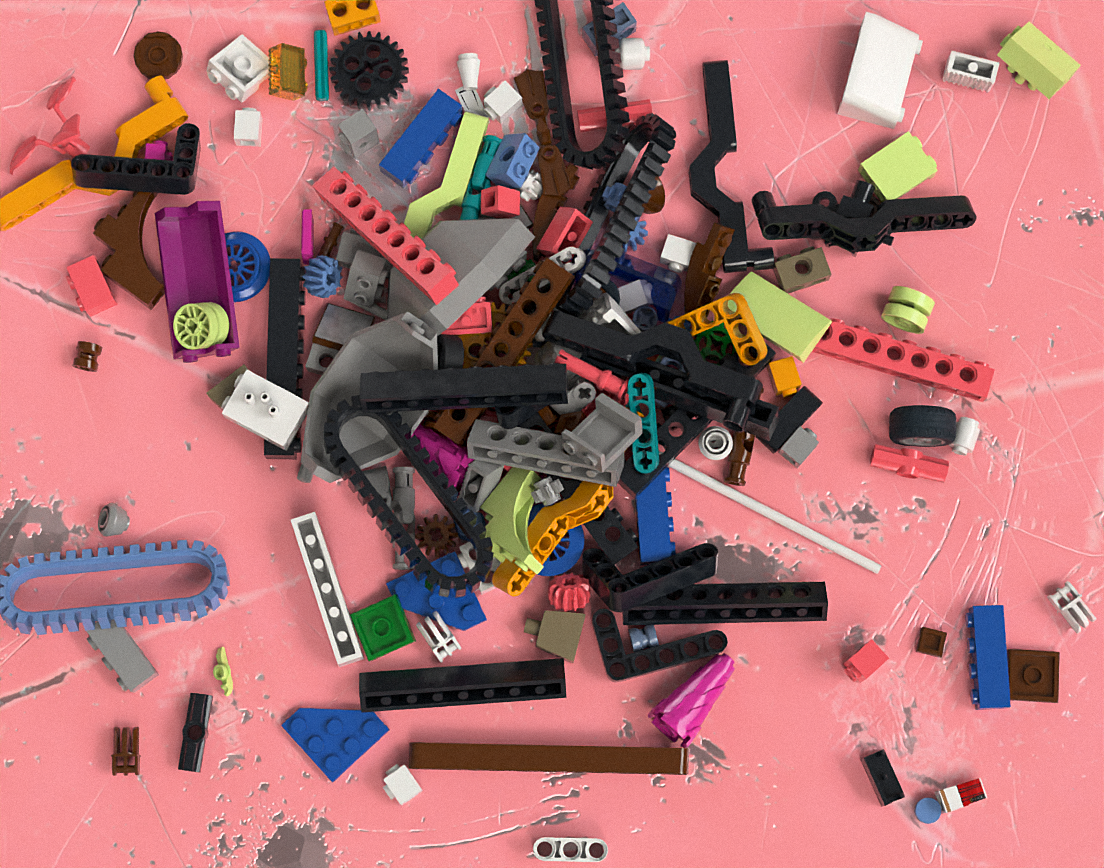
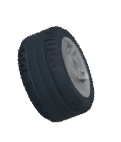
(922, 426)

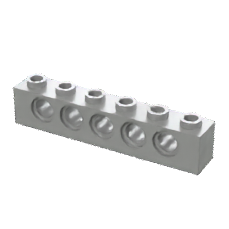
(534, 452)

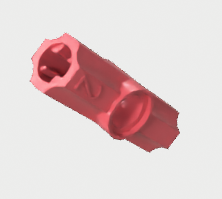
(595, 118)
(909, 463)

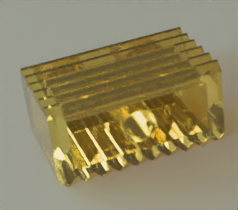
(287, 71)

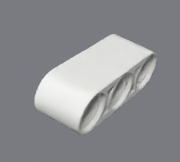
(583, 849)

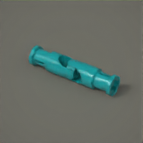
(472, 203)

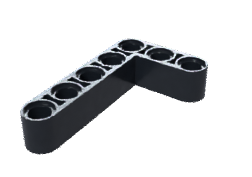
(144, 174)
(649, 582)
(651, 654)

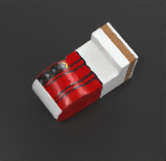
(960, 795)

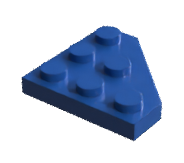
(456, 612)
(334, 736)

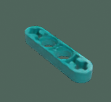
(647, 422)

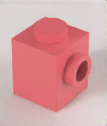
(500, 202)

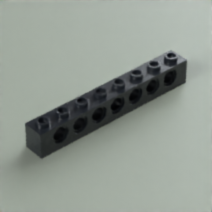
(637, 482)
(614, 550)
(735, 604)

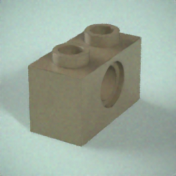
(815, 262)

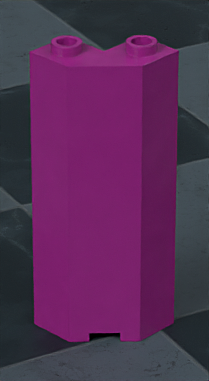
(196, 269)

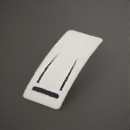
(470, 101)

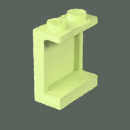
(898, 168)

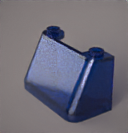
(665, 283)

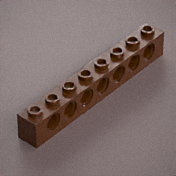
(517, 345)

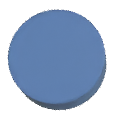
(927, 810)

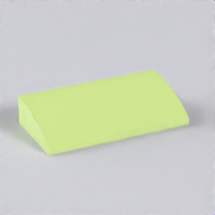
(781, 317)

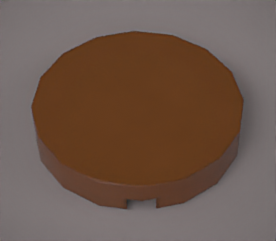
(158, 55)

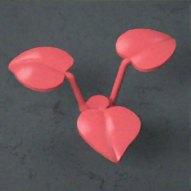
(67, 136)

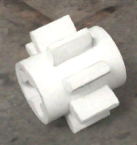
(531, 187)

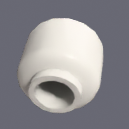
(633, 53)

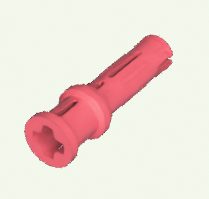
(604, 379)

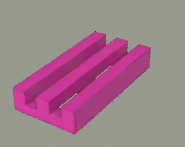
(307, 236)

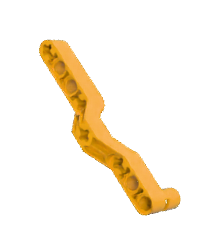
(132, 137)
(550, 527)

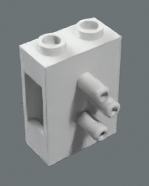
(265, 409)

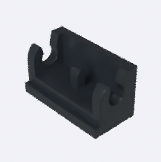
(882, 778)

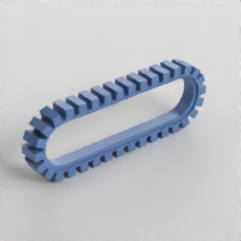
(119, 612)

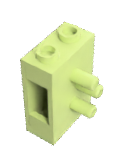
(1037, 60)

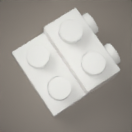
(239, 68)

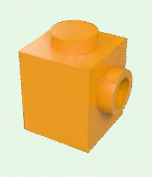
(784, 376)

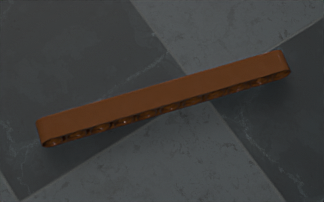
(549, 758)

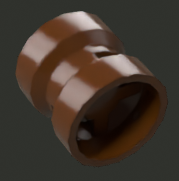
(87, 356)

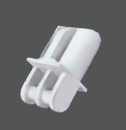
(1075, 610)
(440, 638)

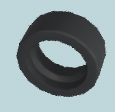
(450, 352)

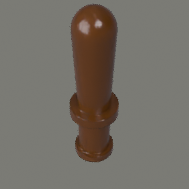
(330, 240)

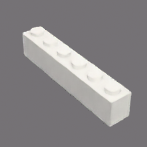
(327, 589)

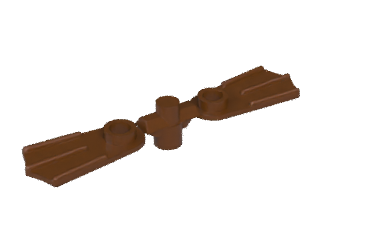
(552, 168)

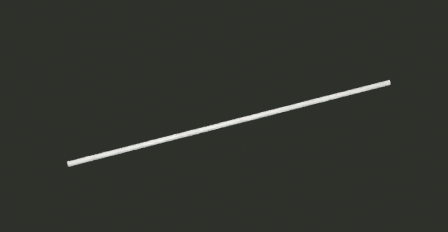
(738, 497)

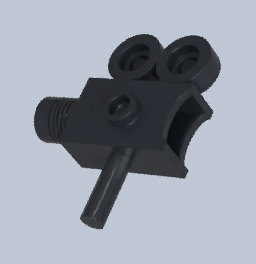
(851, 207)

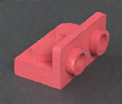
(474, 320)

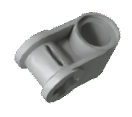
(577, 397)
(380, 480)

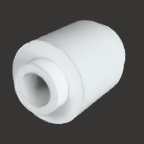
(966, 436)

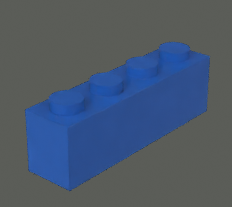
(421, 138)
(653, 521)
(989, 657)

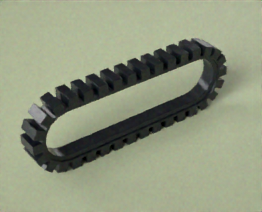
(560, 86)
(660, 139)
(384, 516)

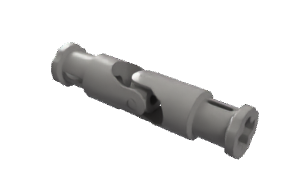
(404, 507)

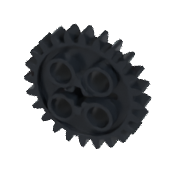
(357, 52)

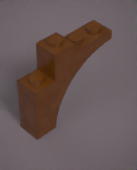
(128, 264)

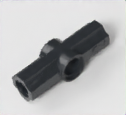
(197, 715)

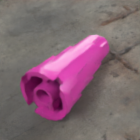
(448, 455)
(690, 703)

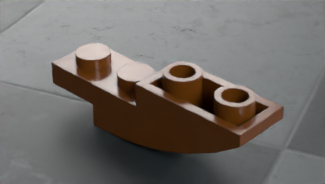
(547, 209)
(706, 259)

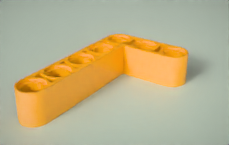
(731, 321)

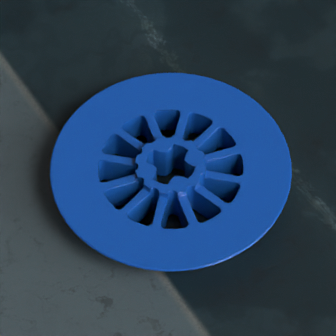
(261, 261)
(571, 555)

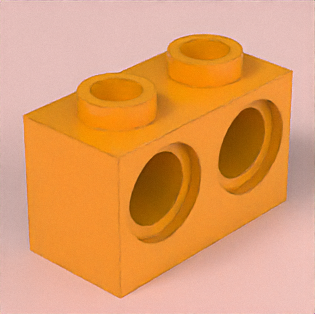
(354, 17)

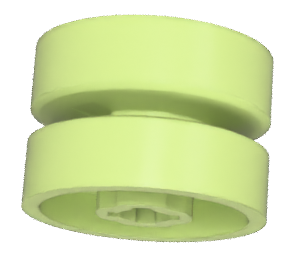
(908, 309)
(201, 325)

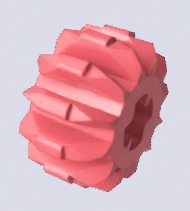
(569, 592)

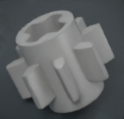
(547, 491)

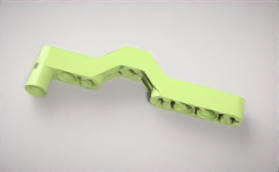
(456, 178)

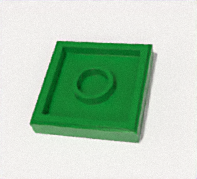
(383, 627)

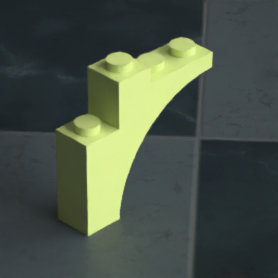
(508, 518)

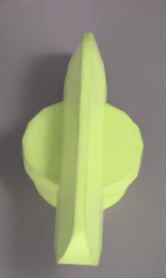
(223, 672)

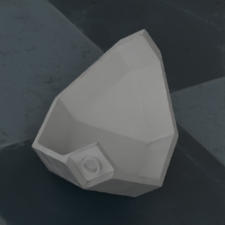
(479, 255)
(384, 347)

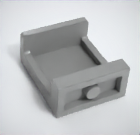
(603, 434)

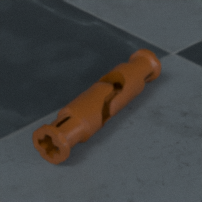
(740, 456)

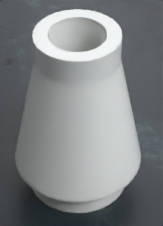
(468, 67)

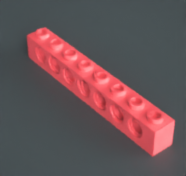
(385, 235)
(903, 368)

